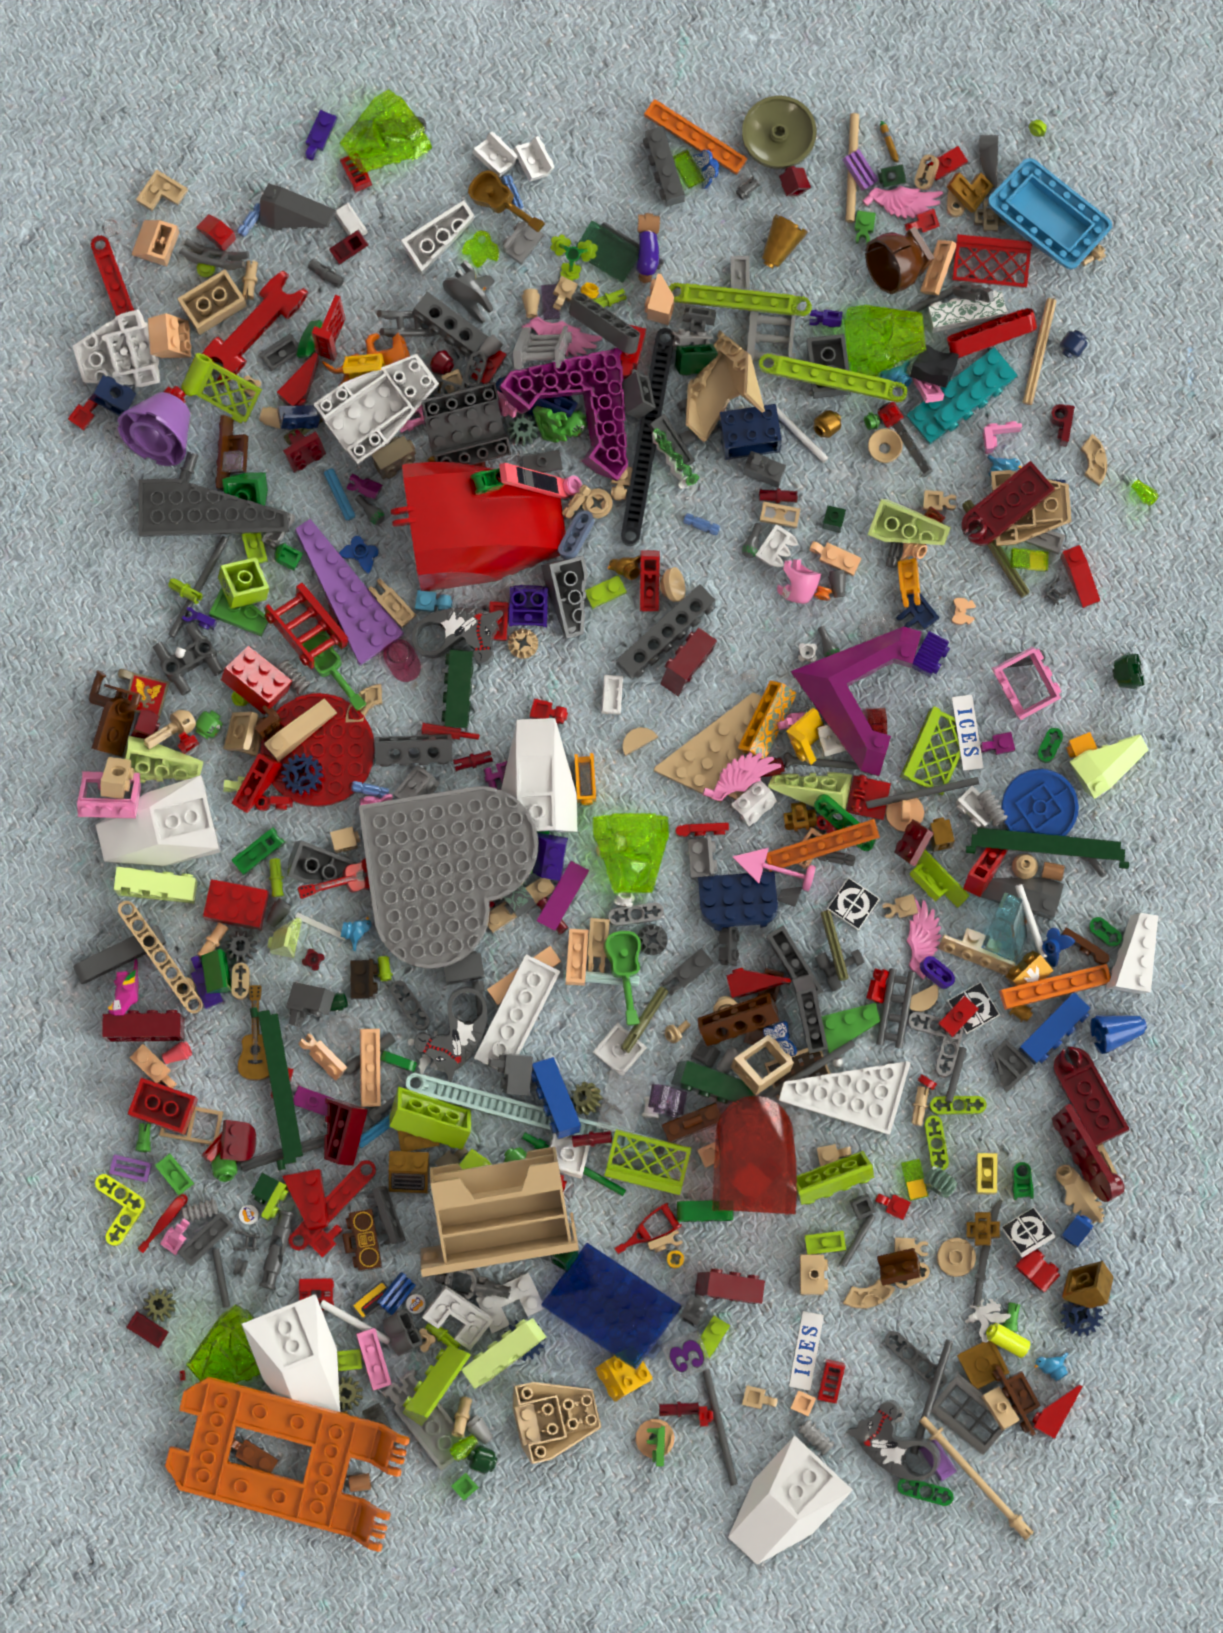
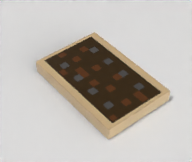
(801, 1061)

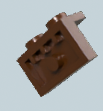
(268, 726)
(899, 1266)

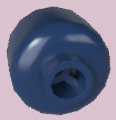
(1073, 344)

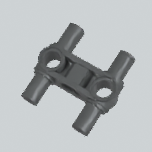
(191, 659)

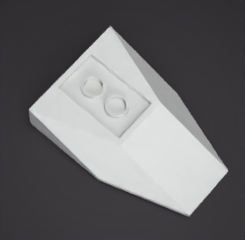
(168, 828)
(296, 1353)
(786, 1502)

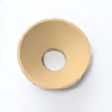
(888, 437)
(673, 585)

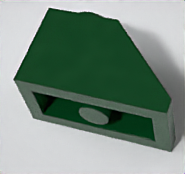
(694, 358)

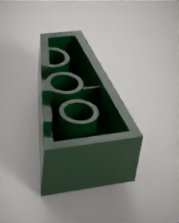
(458, 688)
(709, 1082)

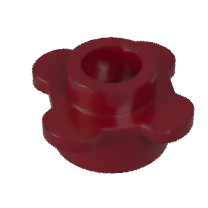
(313, 964)

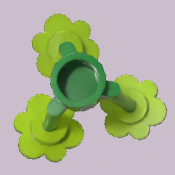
(585, 250)

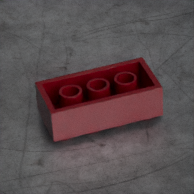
(144, 1027)

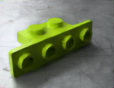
(937, 880)

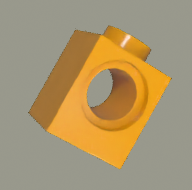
(1080, 744)

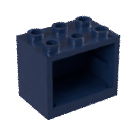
(749, 431)

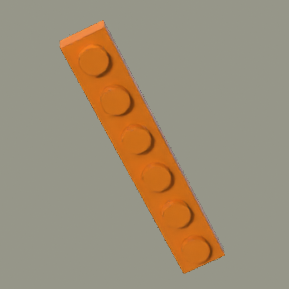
(695, 136)
(823, 844)
(1055, 986)

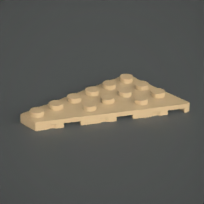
(706, 754)

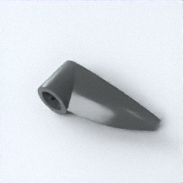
(989, 157)

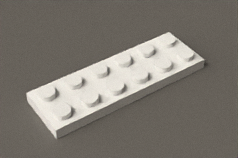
(518, 1010)

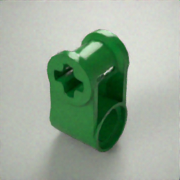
(486, 481)
(1022, 1183)

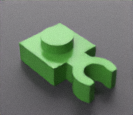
(864, 224)

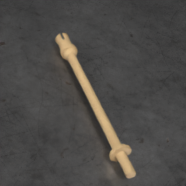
(1014, 1519)

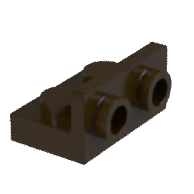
(363, 979)

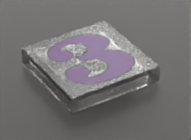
(686, 1355)

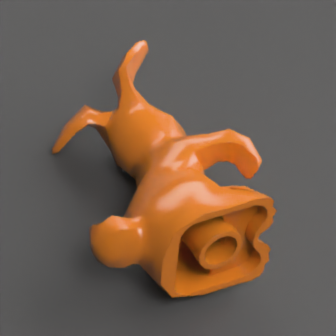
(391, 355)

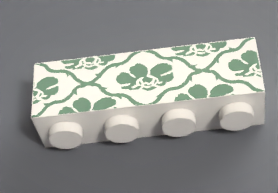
(964, 312)

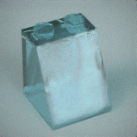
(1008, 929)

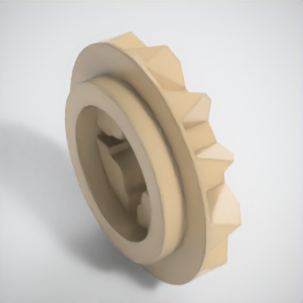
(606, 505)
(526, 651)

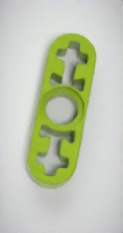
(962, 1112)
(944, 1157)

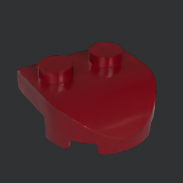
(237, 1141)

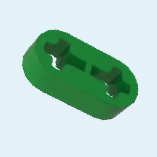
(1054, 747)
(1102, 935)
(398, 1061)

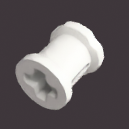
(648, 1112)

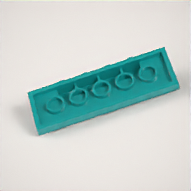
(962, 396)

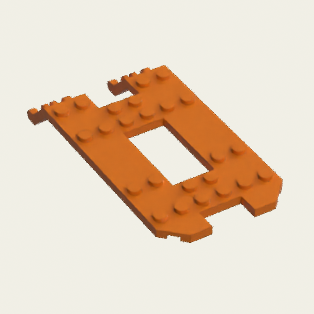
(333, 1440)

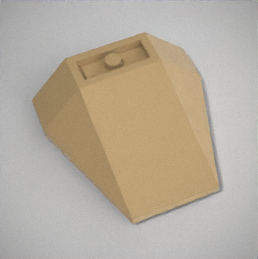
(553, 1418)

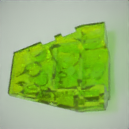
(385, 134)
(882, 337)
(631, 849)
(225, 1350)

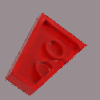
(309, 1197)

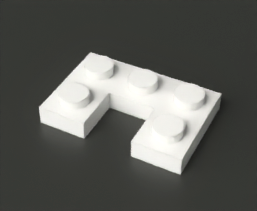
(522, 1289)
(453, 1304)

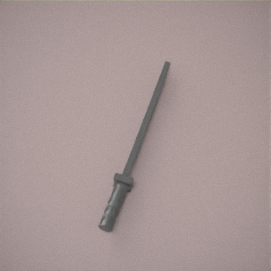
(980, 1276)

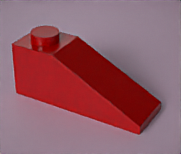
(297, 388)
(1080, 575)
(649, 580)
(256, 781)
(984, 871)
(749, 982)
(1053, 1416)

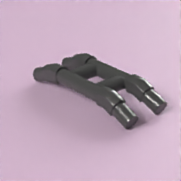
(234, 257)
(400, 316)

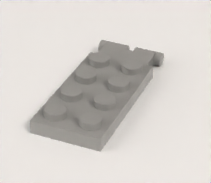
(436, 1431)

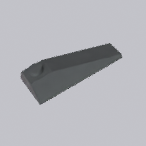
(314, 864)

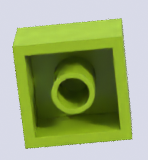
(243, 582)

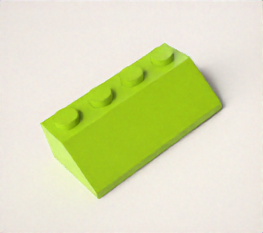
(430, 1118)
(834, 1177)
(435, 1385)

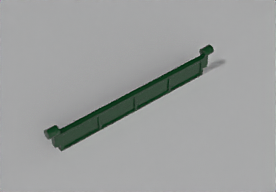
(1048, 845)
(280, 1086)

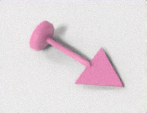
(755, 862)

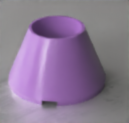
(157, 428)

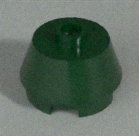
(1128, 671)

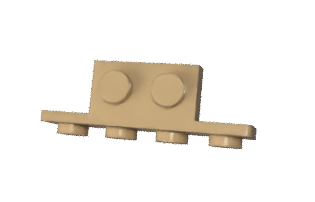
(971, 950)

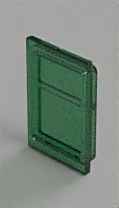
(613, 254)

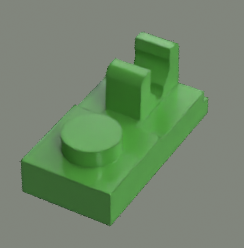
(174, 1174)
(658, 1454)

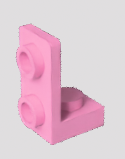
(991, 441)

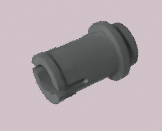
(747, 188)

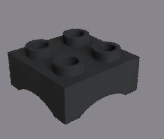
(934, 366)

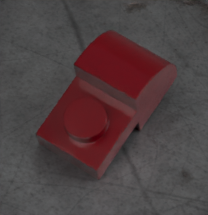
(348, 246)

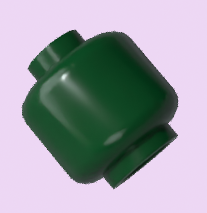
(482, 1459)

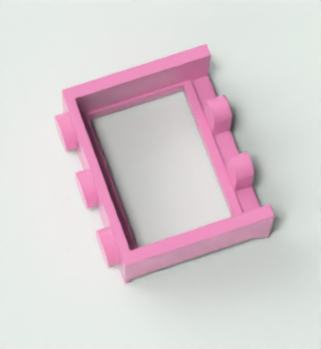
(1045, 674)
(104, 806)

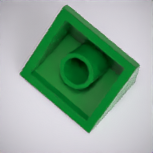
(216, 972)

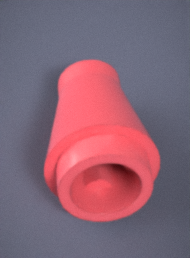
(177, 1053)

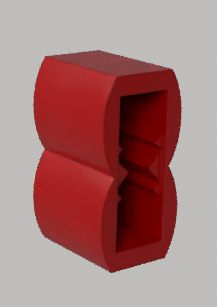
(1038, 1270)

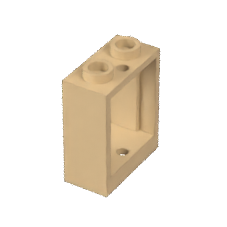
(748, 1074)

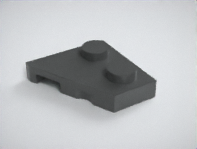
(1010, 1064)

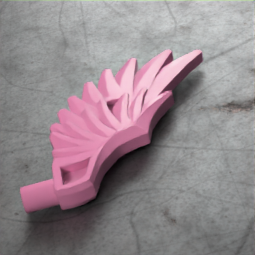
(903, 200)
(579, 339)
(741, 775)
(922, 937)

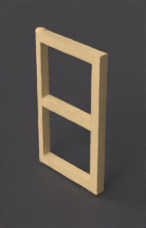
(188, 1138)

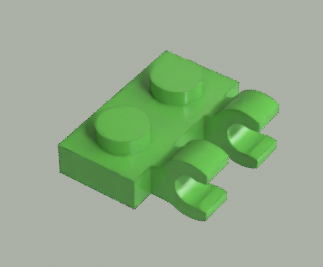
(549, 423)

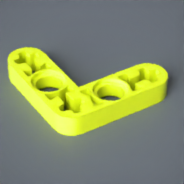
(128, 1209)

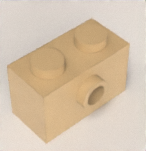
(812, 1274)

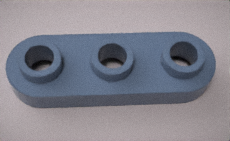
(570, 544)

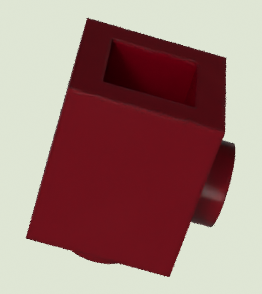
(794, 181)
(145, 724)

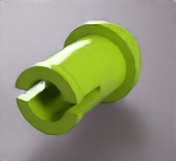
(384, 968)

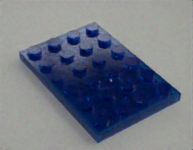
(611, 1306)

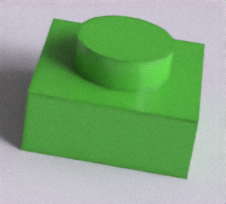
(464, 1486)

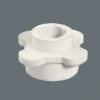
(807, 657)
(624, 899)

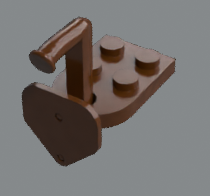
(115, 717)

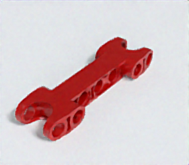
(275, 303)

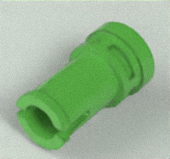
(143, 1143)
(1012, 1323)

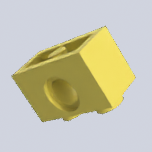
(986, 1173)

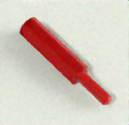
(433, 729)

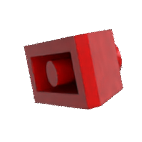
(216, 232)

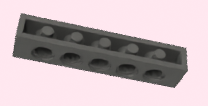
(699, 597)

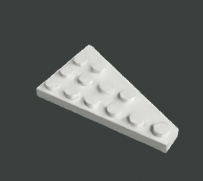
(858, 1096)

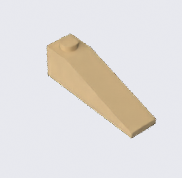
(299, 730)

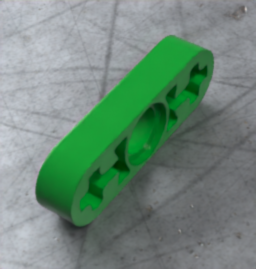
(909, 1493)

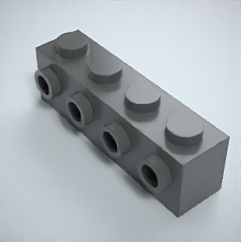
(664, 166)

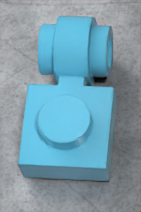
(427, 601)

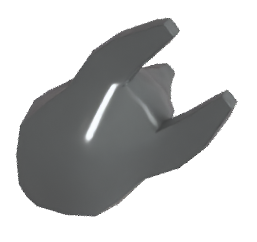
(470, 290)

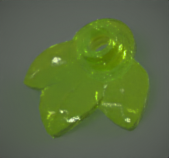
(481, 251)

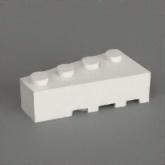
(435, 237)
(1136, 956)

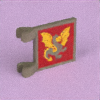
(151, 689)

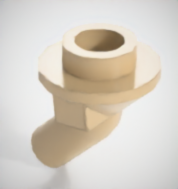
(1096, 253)
(674, 1034)

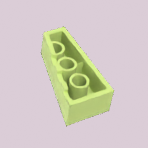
(155, 885)
(503, 1353)

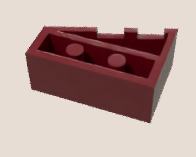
(687, 660)
(344, 1131)
(730, 1286)

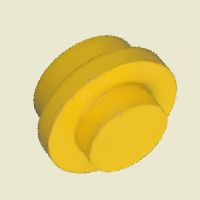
(590, 290)

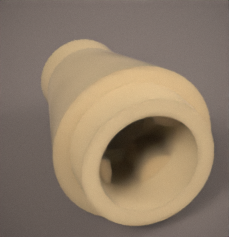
(531, 301)

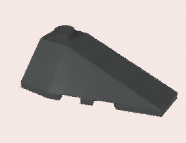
(287, 209)
(567, 592)
(1041, 893)

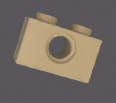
(116, 778)

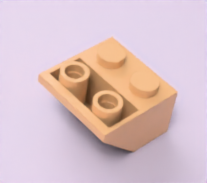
(156, 241)
(661, 303)
(169, 336)

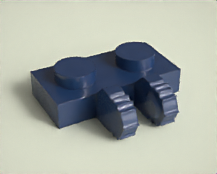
(922, 613)

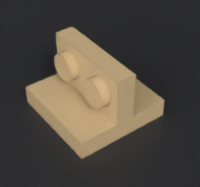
(242, 733)

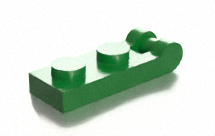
(257, 851)

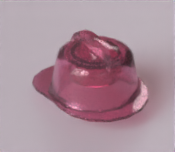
(402, 660)

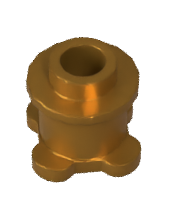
(1022, 1012)

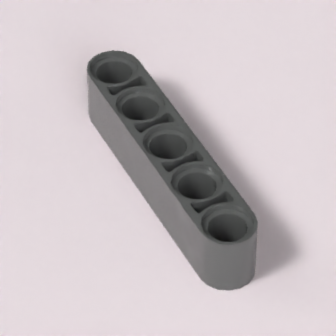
(604, 323)
(114, 957)

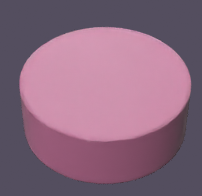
(572, 485)

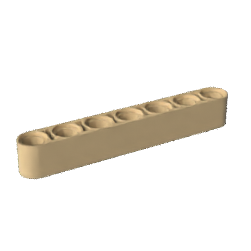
(156, 948)

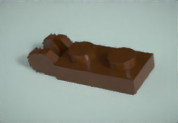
(1087, 948)

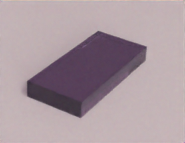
(548, 301)

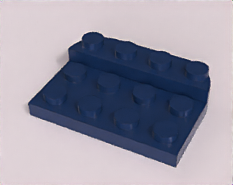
(738, 900)

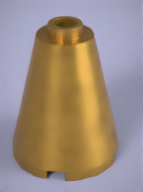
(781, 241)

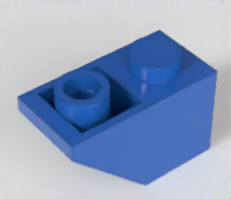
(1077, 1230)

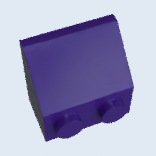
(550, 856)

